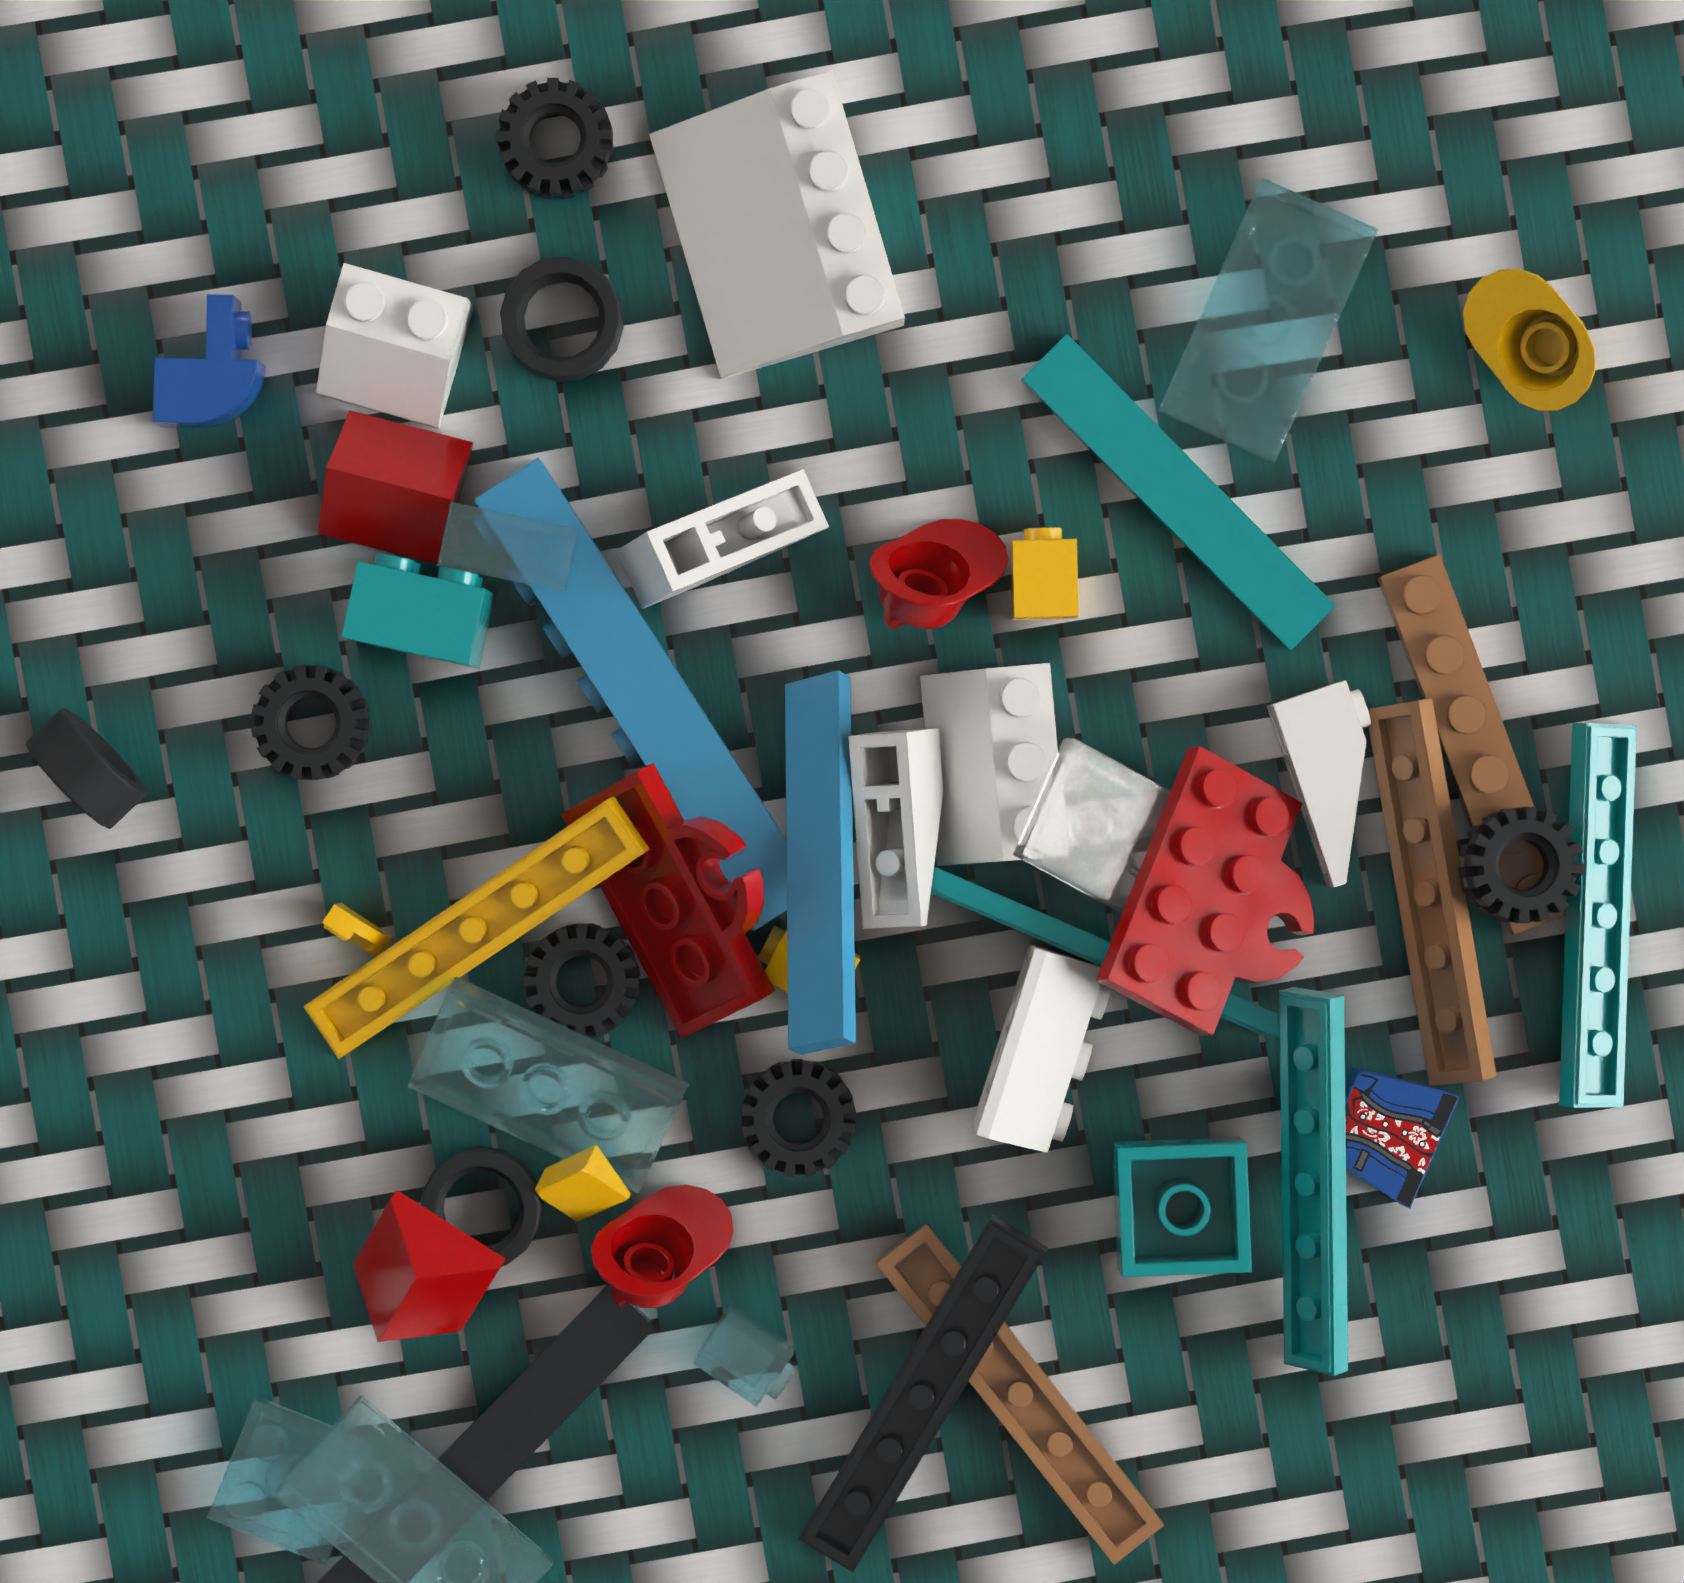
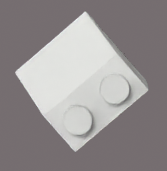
(392, 345)

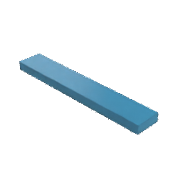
(819, 864)

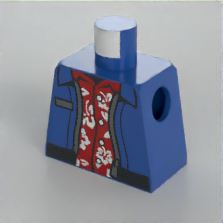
(1393, 1130)

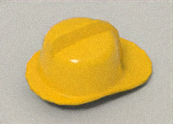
(1530, 339)

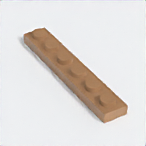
(1464, 709)
(1431, 893)
(1032, 1408)

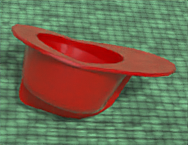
(935, 571)
(662, 1245)

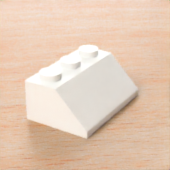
(994, 756)
(1040, 1050)

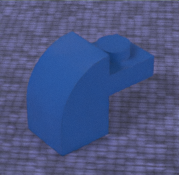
(213, 388)

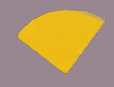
(352, 926)

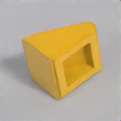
(582, 1184)

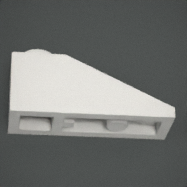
(721, 538)
(1325, 761)
(896, 823)

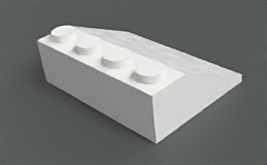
(777, 226)

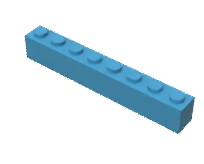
(644, 689)

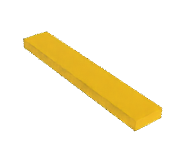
(476, 927)

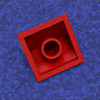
(392, 486)
(421, 1272)

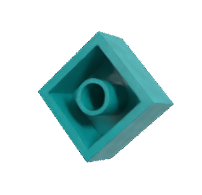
(419, 613)
(1182, 1207)

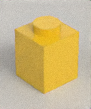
(1044, 576)

